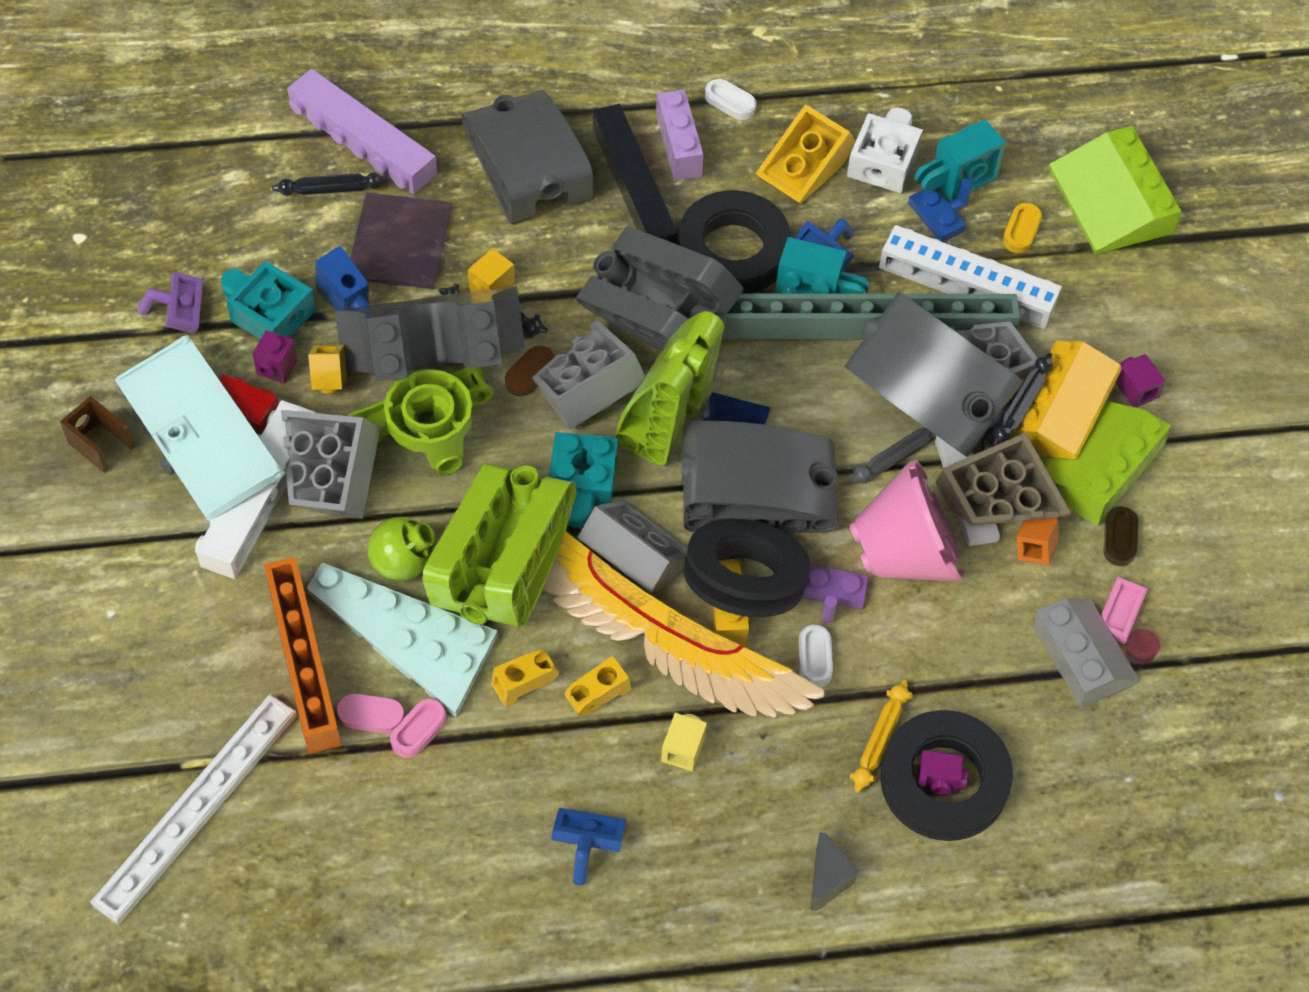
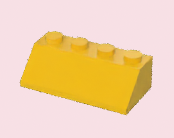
(1069, 400)

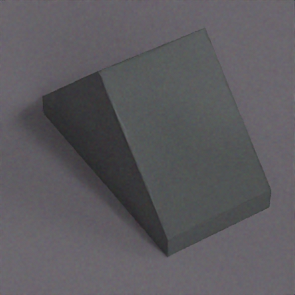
(831, 872)

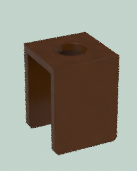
(96, 414)

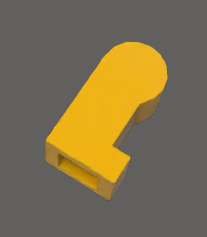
(523, 676)
(598, 687)

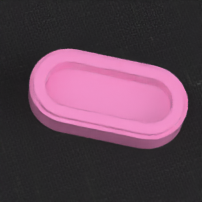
(369, 713)
(418, 728)

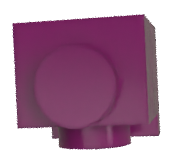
(941, 773)

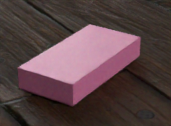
(1123, 608)

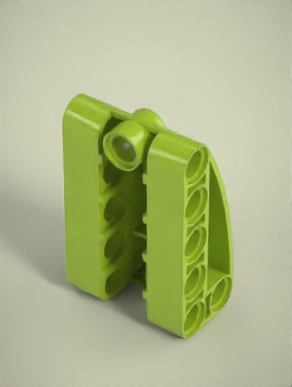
(672, 390)
(500, 545)

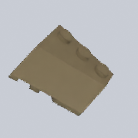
(1002, 485)

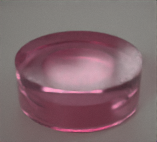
(1142, 645)

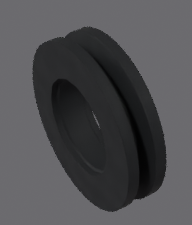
(743, 210)
(740, 593)
(936, 818)

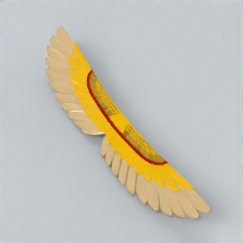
(675, 643)

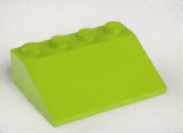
(1116, 191)
(1110, 461)

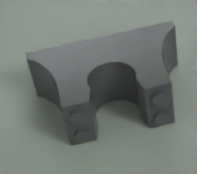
(431, 331)

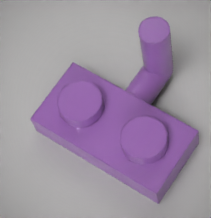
(182, 302)
(835, 588)

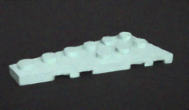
(418, 639)

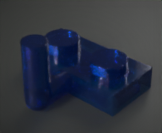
(735, 410)

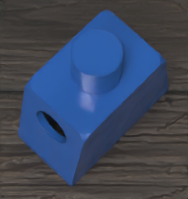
(341, 281)

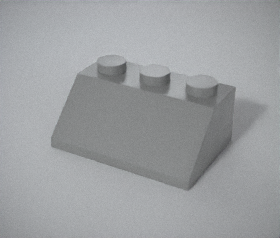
(634, 545)
(1083, 650)

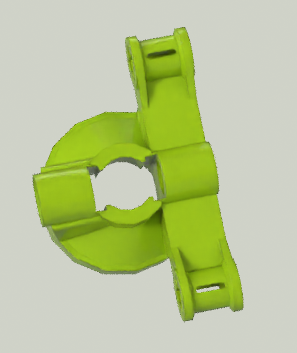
(426, 396)

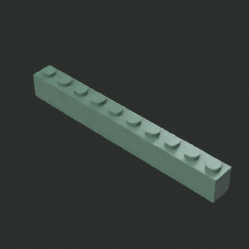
(848, 314)

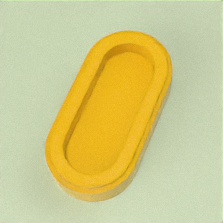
(1022, 228)

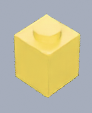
(684, 741)

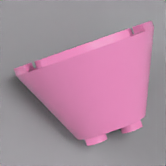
(907, 531)

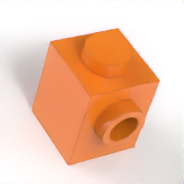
(1038, 540)

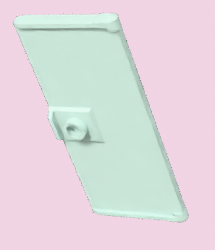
(199, 428)

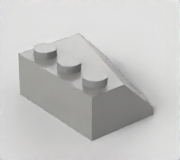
(589, 376)
(329, 461)

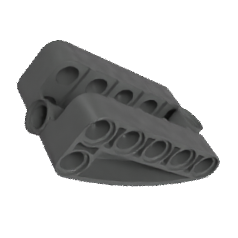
(528, 153)
(656, 287)
(933, 374)
(758, 476)

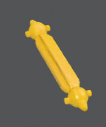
(881, 736)

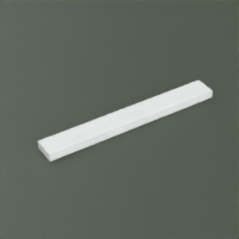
(193, 809)

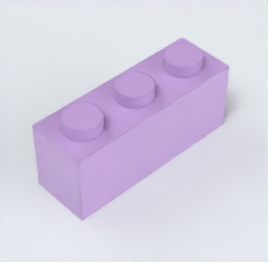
(679, 135)

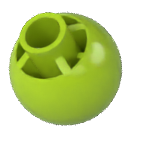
(400, 548)

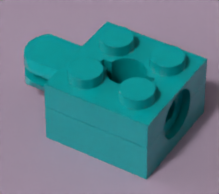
(968, 154)
(816, 270)
(268, 288)
(588, 463)

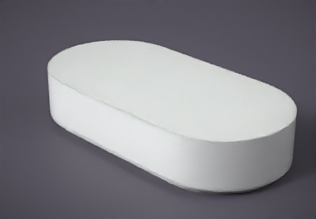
(730, 99)
(815, 655)

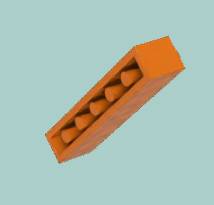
(302, 655)

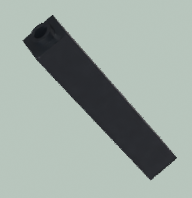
(632, 173)

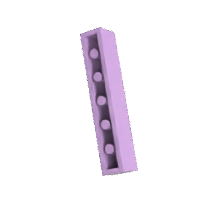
(362, 131)

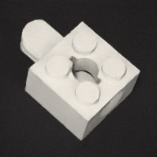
(887, 146)

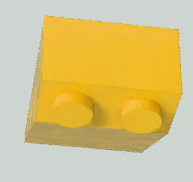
(806, 155)

